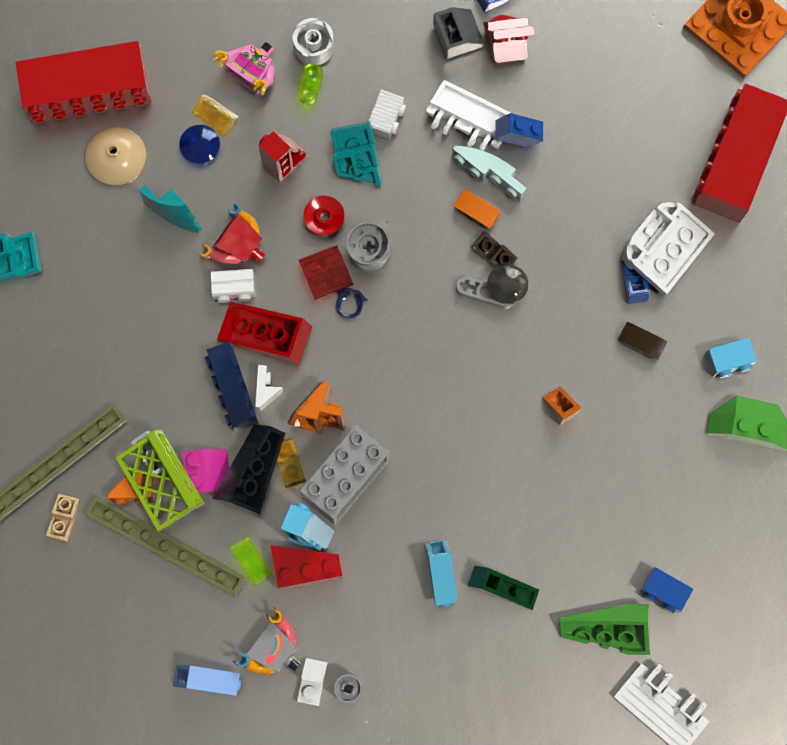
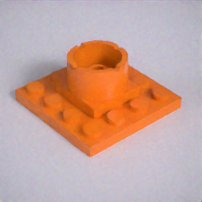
(739, 30)

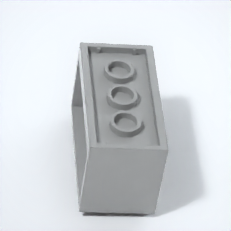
(345, 474)

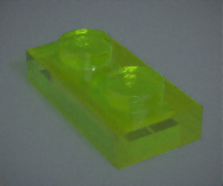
(251, 561)

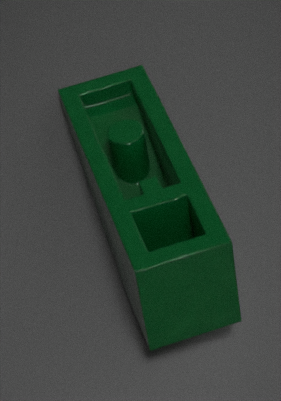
(503, 587)

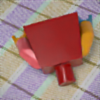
(237, 240)

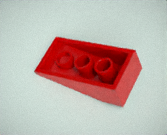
(265, 332)

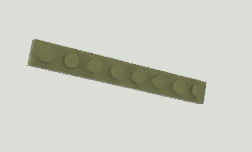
(60, 459)
(165, 546)

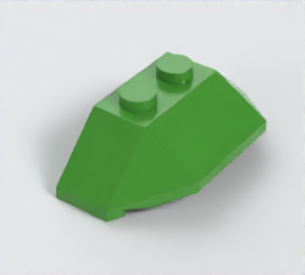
(750, 423)

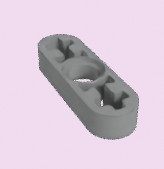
(469, 292)

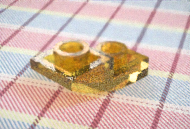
(290, 464)

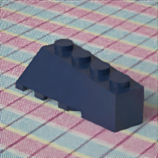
(232, 386)

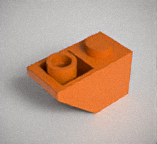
(124, 491)

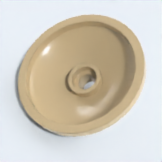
(121, 166)

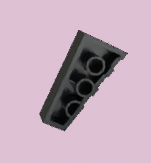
(251, 470)

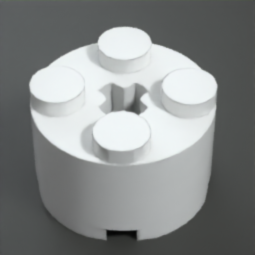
(322, 35)

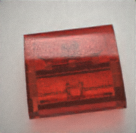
(325, 272)

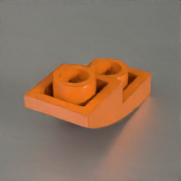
(477, 209)

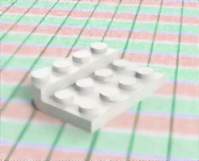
(665, 245)

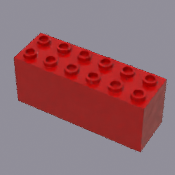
(83, 82)
(741, 153)

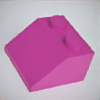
(206, 468)

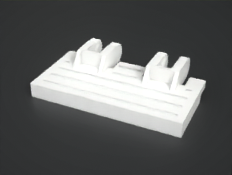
(469, 112)
(660, 709)

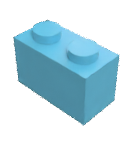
(731, 357)

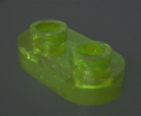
(310, 85)

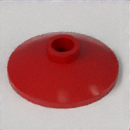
(324, 206)

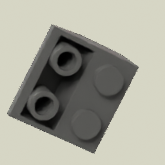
(457, 31)

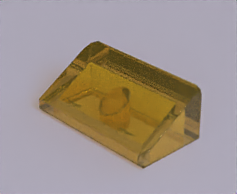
(215, 114)

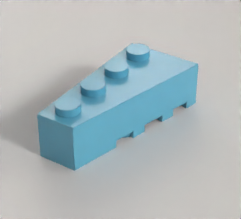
(306, 528)

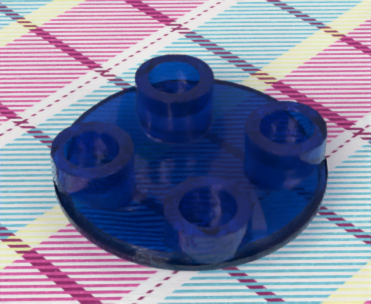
(199, 144)

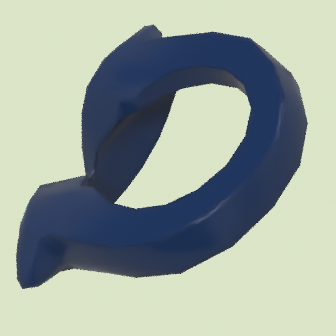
(342, 295)

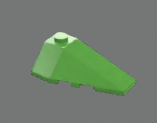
(618, 627)

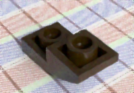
(492, 251)
(642, 340)

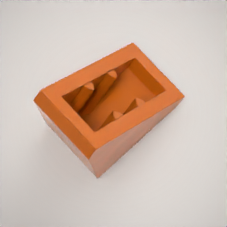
(561, 405)

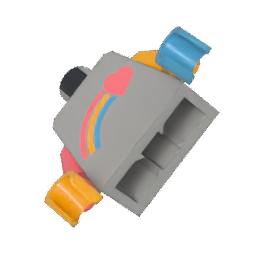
(272, 648)

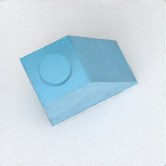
(441, 573)

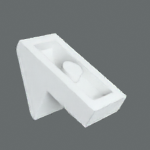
(265, 394)
(312, 682)

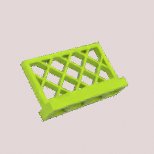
(172, 467)

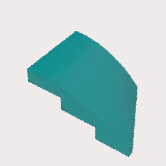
(356, 153)
(171, 209)
(19, 256)

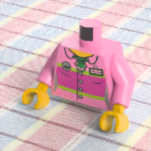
(249, 66)

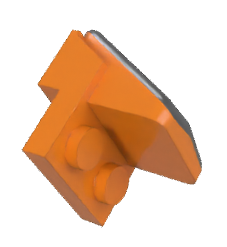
(317, 411)

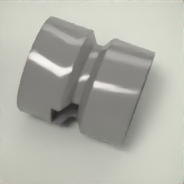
(348, 688)

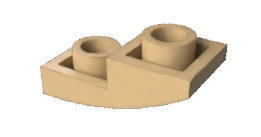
(62, 518)

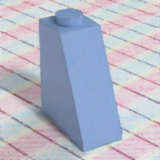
(207, 679)

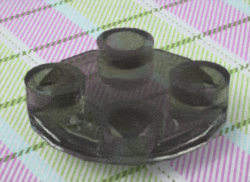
(507, 284)

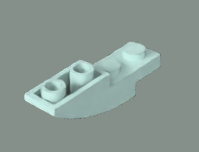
(484, 164)

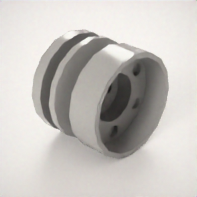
(368, 234)

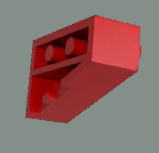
(280, 154)
(304, 567)

